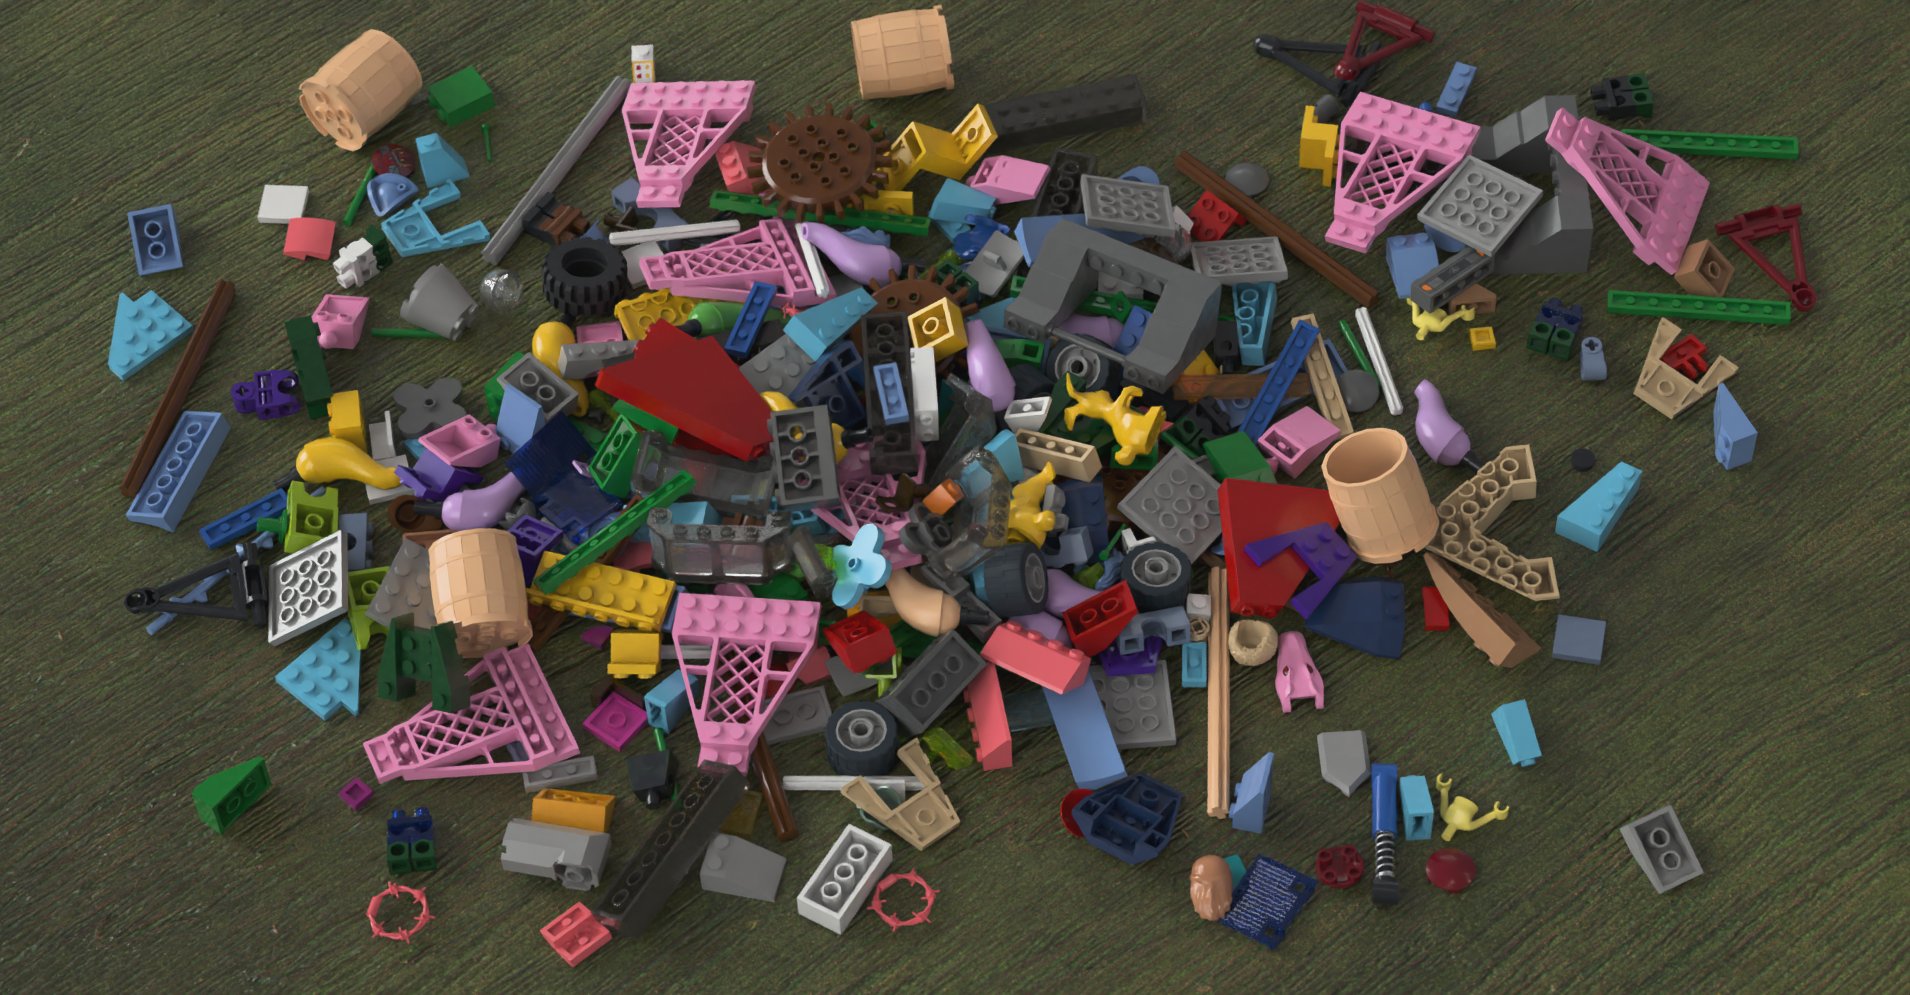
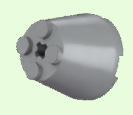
(440, 304)

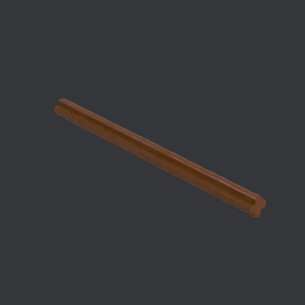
(1274, 227)
(177, 388)
(764, 767)

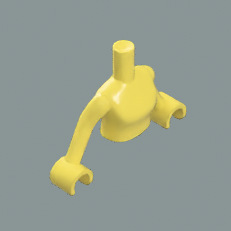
(1437, 320)
(1461, 812)

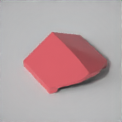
(814, 669)

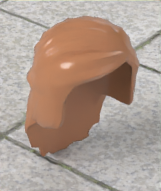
(1211, 887)

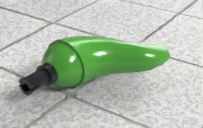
(716, 317)

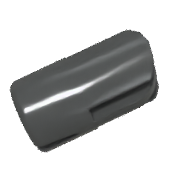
(1325, 108)

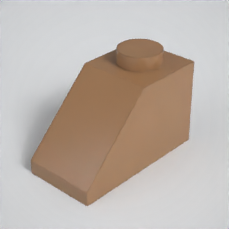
(1475, 296)

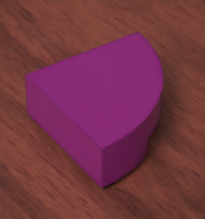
(598, 636)

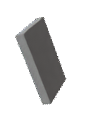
(798, 715)

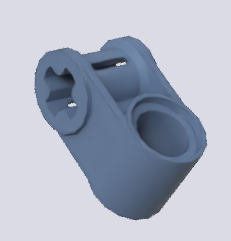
(1592, 360)

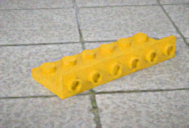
(648, 308)
(608, 594)

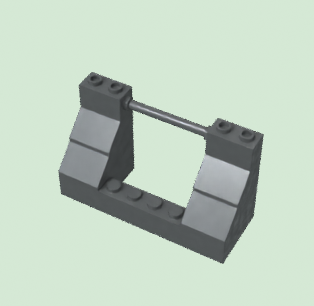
(1559, 231)
(1069, 273)

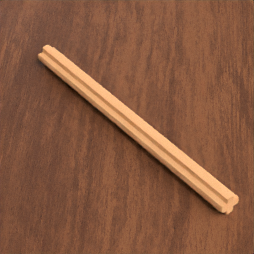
(1219, 695)

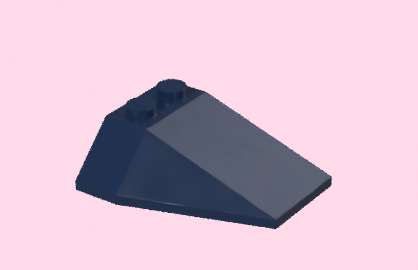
(1084, 508)
(1363, 615)
(1130, 817)

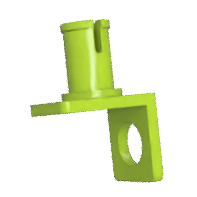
(885, 676)

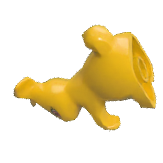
(1131, 429)
(1025, 515)

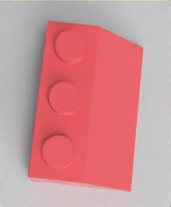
(733, 163)

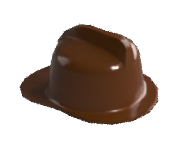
(402, 516)

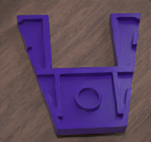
(1319, 549)
(1133, 663)

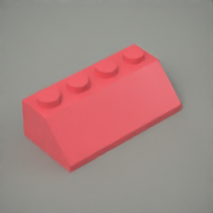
(1036, 657)
(989, 719)

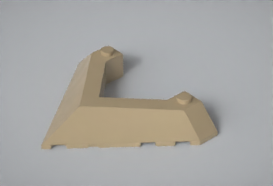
(1474, 508)

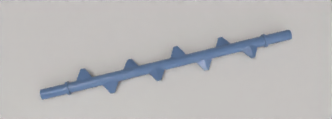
(199, 592)

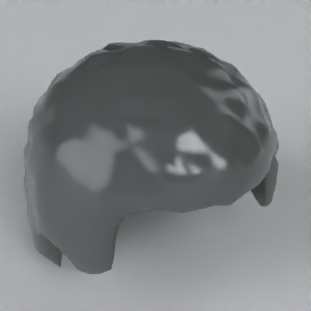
(517, 513)

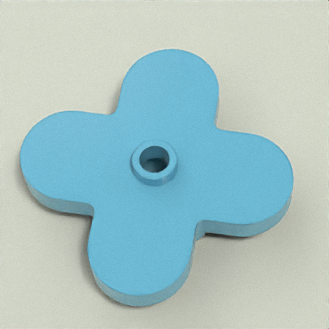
(860, 566)

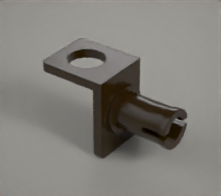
(622, 223)
(905, 492)

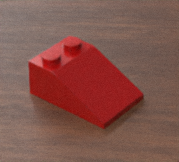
(1100, 618)
(860, 641)

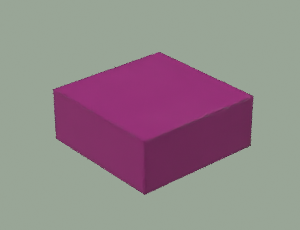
(356, 794)

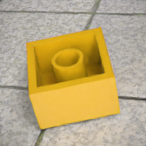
(939, 327)
(348, 418)

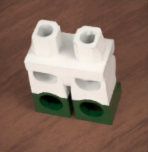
(363, 258)

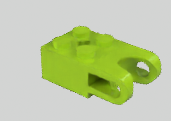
(309, 516)
(361, 591)

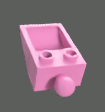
(1009, 179)
(340, 320)
(599, 333)
(1297, 441)
(464, 442)

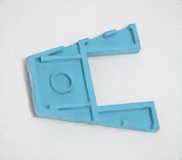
(415, 234)

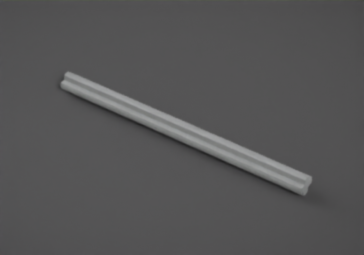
(557, 168)

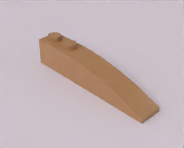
(1491, 630)

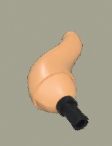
(929, 608)

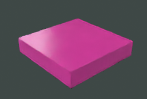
(616, 721)

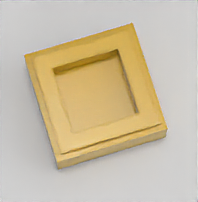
(1482, 338)

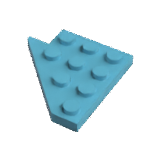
(143, 333)
(327, 673)

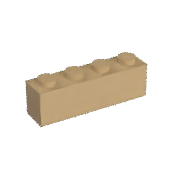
(1067, 456)

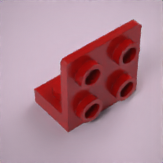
(1213, 218)

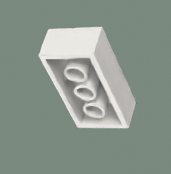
(844, 879)

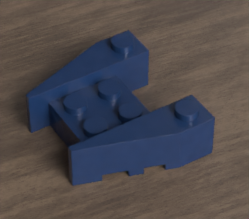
(829, 386)

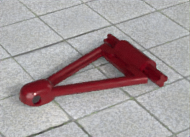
(1386, 20)
(1769, 222)

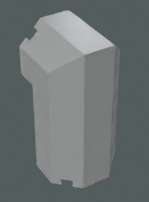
(556, 852)

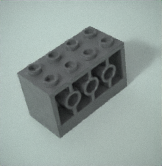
(820, 461)
(931, 683)

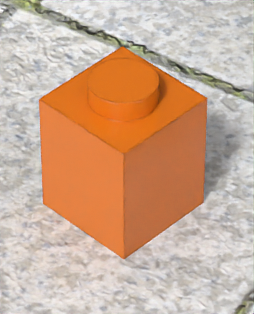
(943, 497)

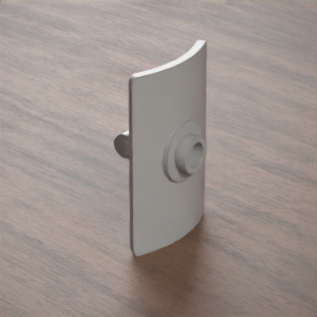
(995, 263)
(850, 682)

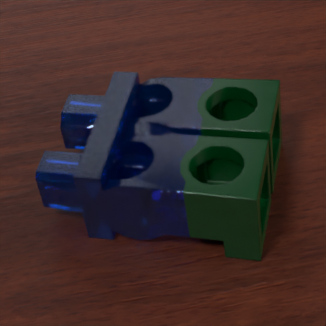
(1555, 326)
(410, 832)

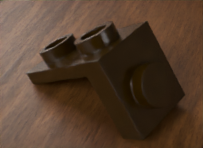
(610, 684)

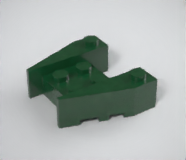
(310, 365)
(1085, 429)
(426, 656)

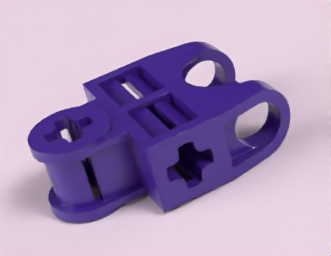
(276, 400)

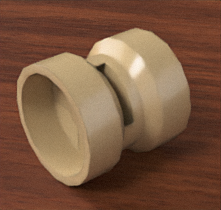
(1199, 629)

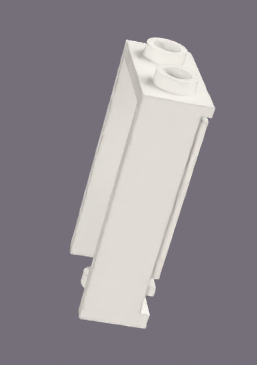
(924, 394)

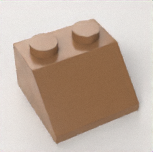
(1704, 270)

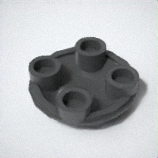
(1248, 178)
(1358, 390)

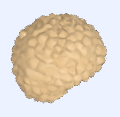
(1252, 642)

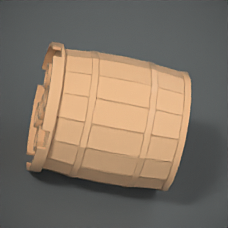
(902, 53)
(361, 89)
(1379, 495)
(481, 589)

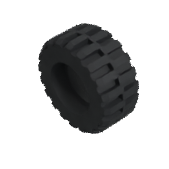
(579, 295)

